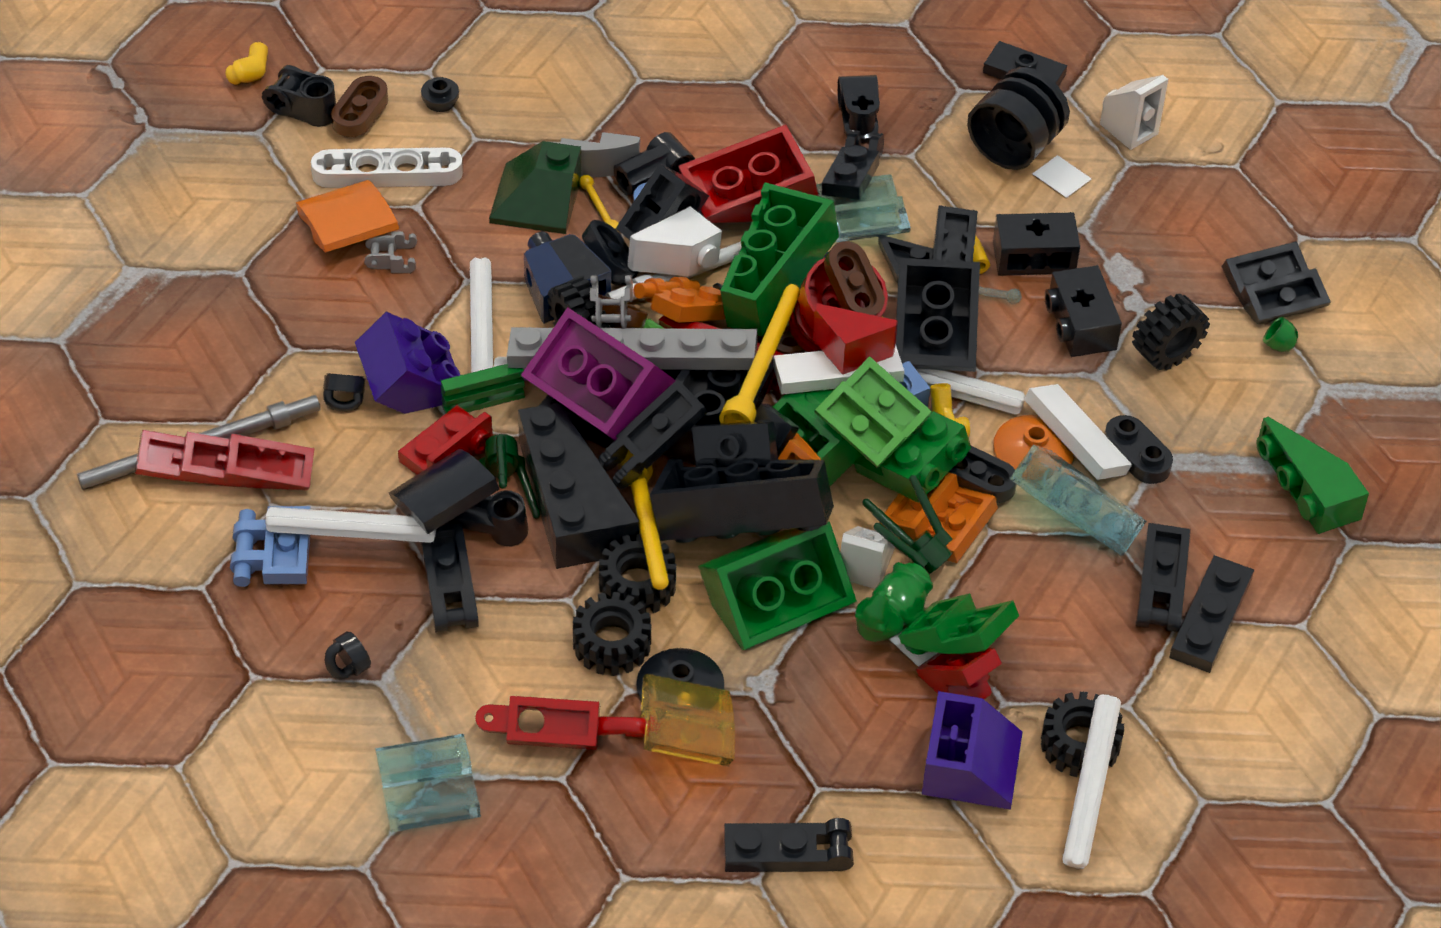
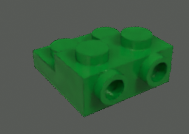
(926, 454)

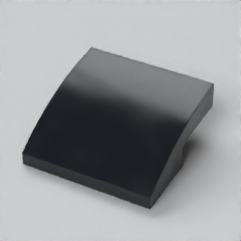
(1275, 283)
(444, 490)

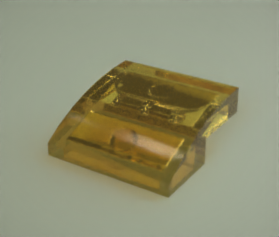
(688, 720)

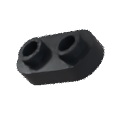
(610, 248)
(1137, 444)
(986, 475)

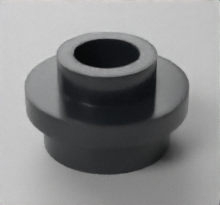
(440, 94)

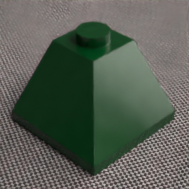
(539, 188)

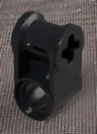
(305, 96)
(859, 104)

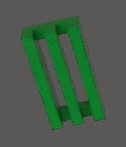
(483, 388)

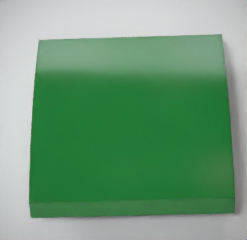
(958, 627)

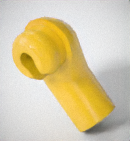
(942, 404)

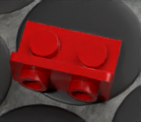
(446, 435)

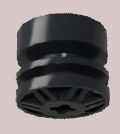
(1018, 118)

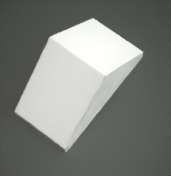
(865, 556)

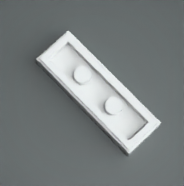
(816, 372)
(1077, 432)

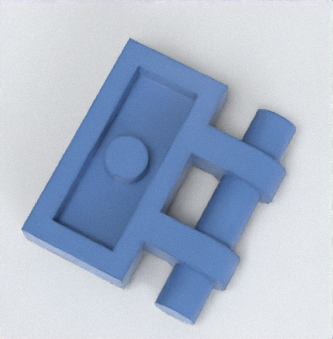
(283, 556)

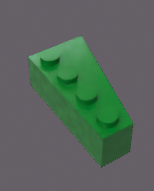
(778, 250)

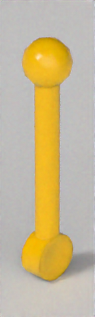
(586, 182)

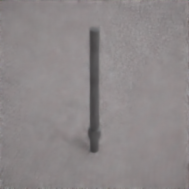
(276, 416)

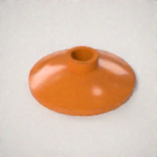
(1020, 433)

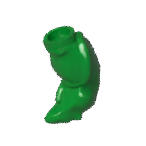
(894, 602)

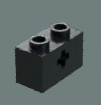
(1035, 243)
(1083, 311)

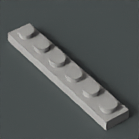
(663, 347)

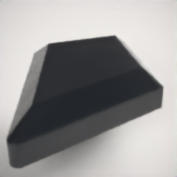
(894, 249)

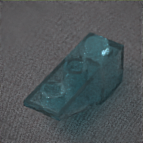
(1077, 498)

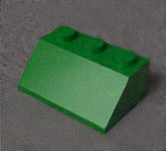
(778, 584)

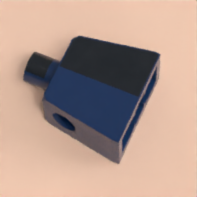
(557, 262)

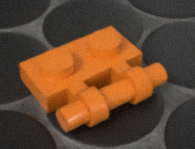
(681, 299)

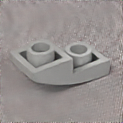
(600, 158)

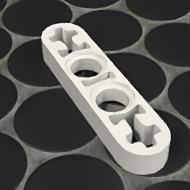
(387, 162)

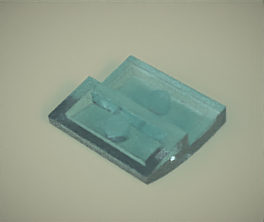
(874, 214)
(427, 782)

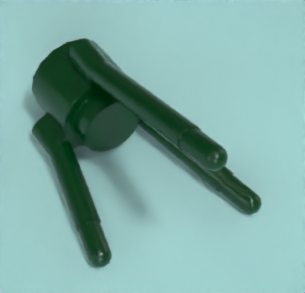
(502, 460)
(927, 549)

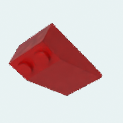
(738, 172)

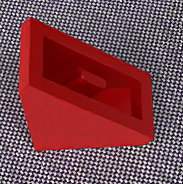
(853, 336)

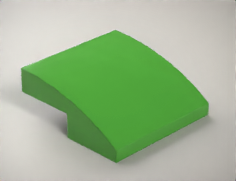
(873, 412)

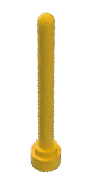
(742, 407)
(648, 527)

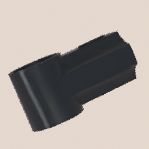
(663, 150)
(499, 515)

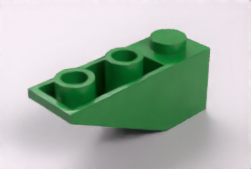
(1318, 481)

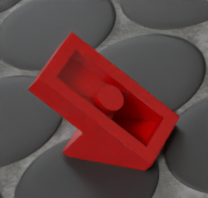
(960, 673)

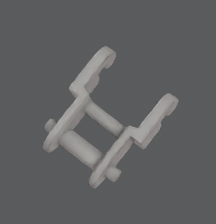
(389, 260)
(621, 318)

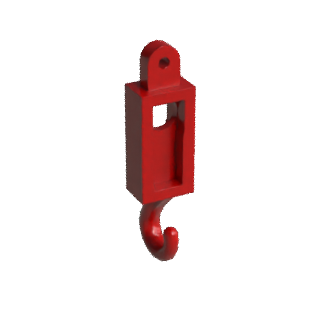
(566, 722)

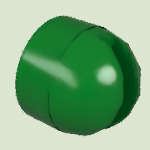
(1281, 335)

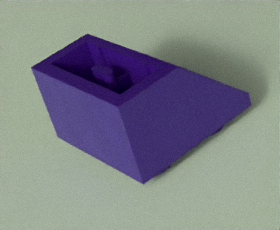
(405, 363)
(971, 752)

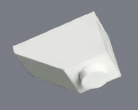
(1135, 110)
(676, 245)

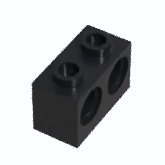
(660, 198)

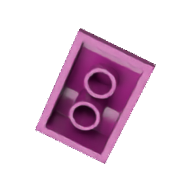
(595, 374)

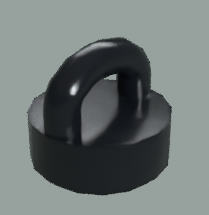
(343, 383)
(352, 654)

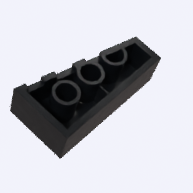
(572, 490)
(740, 498)

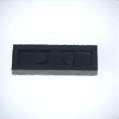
(1211, 614)

